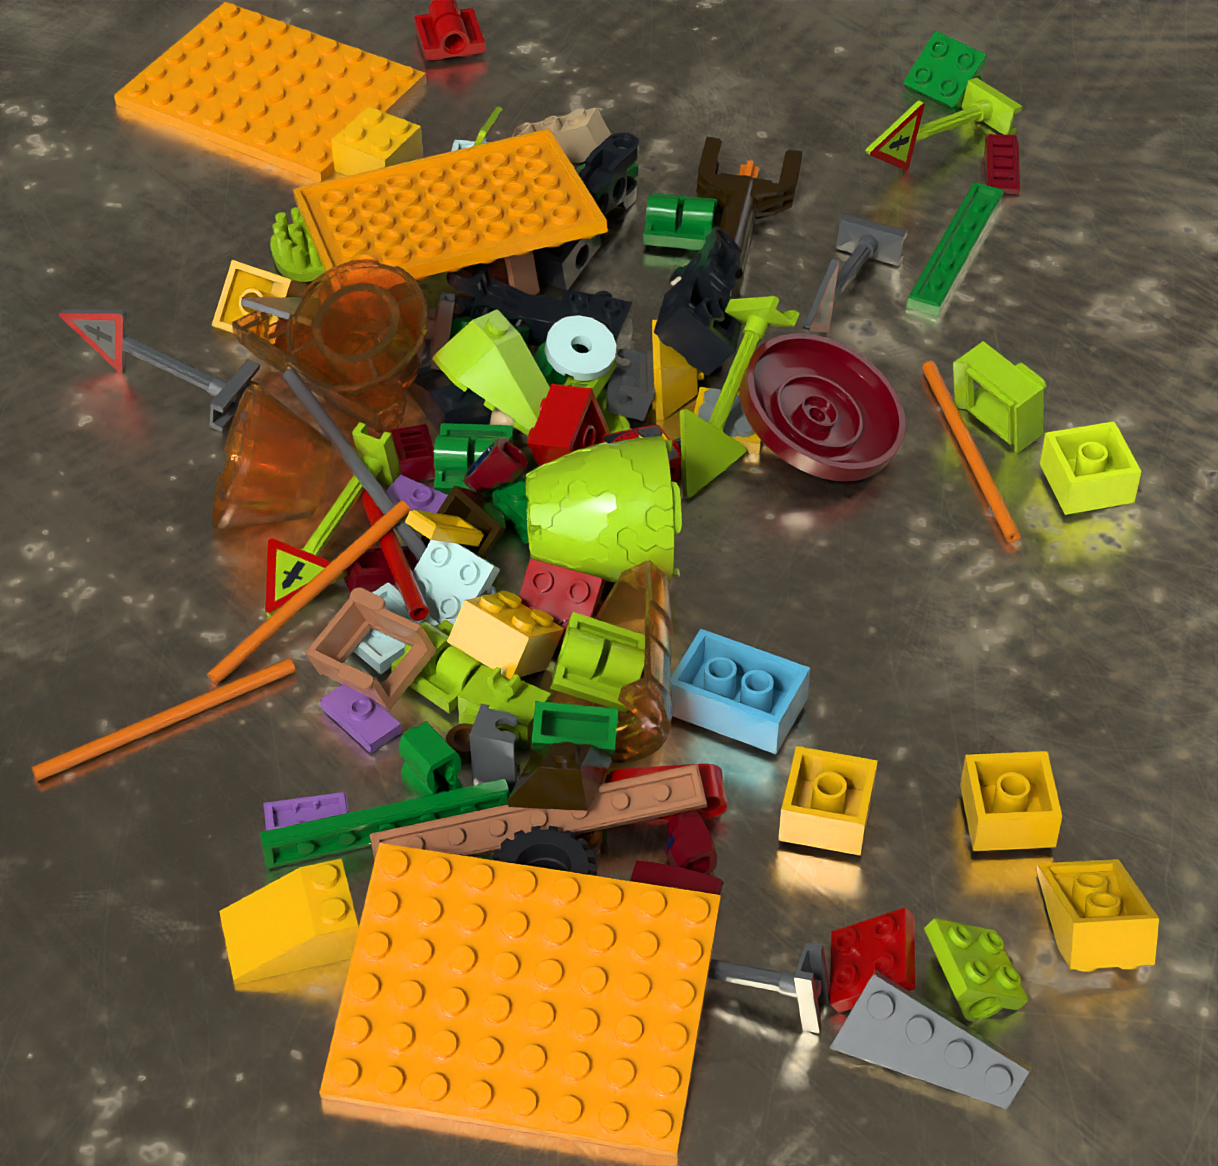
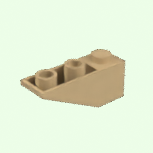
(576, 132)

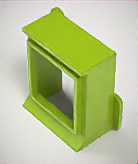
(1008, 397)

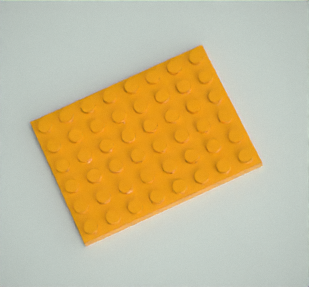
(267, 88)
(453, 208)
(524, 999)

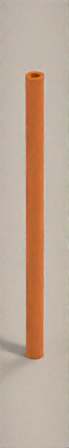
(971, 452)
(308, 593)
(162, 719)

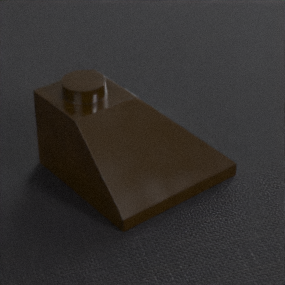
(479, 513)
(561, 777)

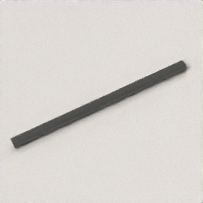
(352, 459)

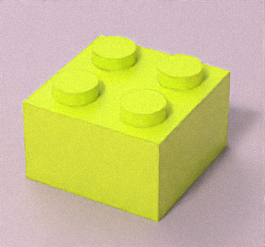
(1090, 467)

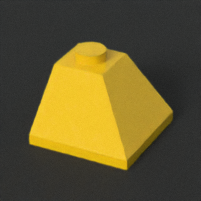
(251, 282)
(673, 378)

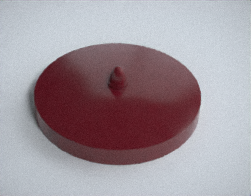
(822, 407)

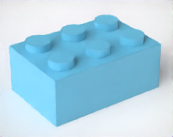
(739, 690)

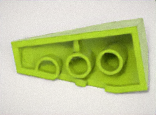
(497, 366)

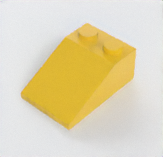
(1098, 915)
(291, 924)

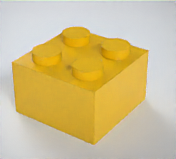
(375, 142)
(506, 634)
(827, 800)
(1010, 801)

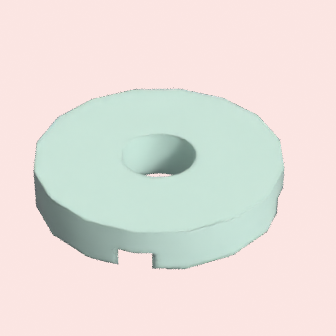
(585, 332)

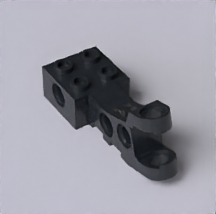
(610, 187)
(695, 307)
(537, 311)

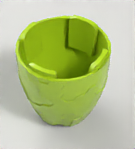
(605, 509)

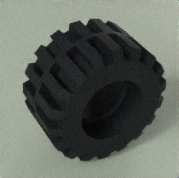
(548, 850)

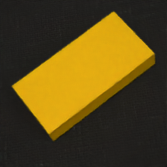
(444, 528)

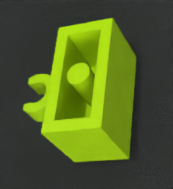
(505, 695)

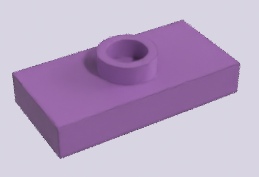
(416, 495)
(361, 717)
(304, 809)

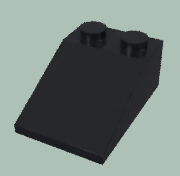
(445, 401)

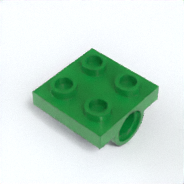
(944, 71)
(678, 221)
(459, 448)

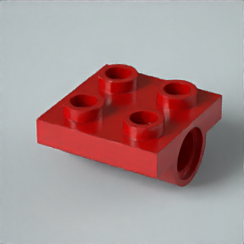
(448, 31)
(561, 592)
(867, 946)

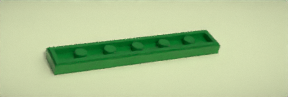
(955, 249)
(353, 829)

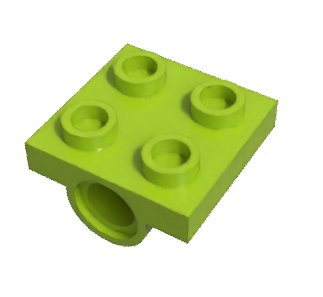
(598, 661)
(446, 671)
(976, 968)

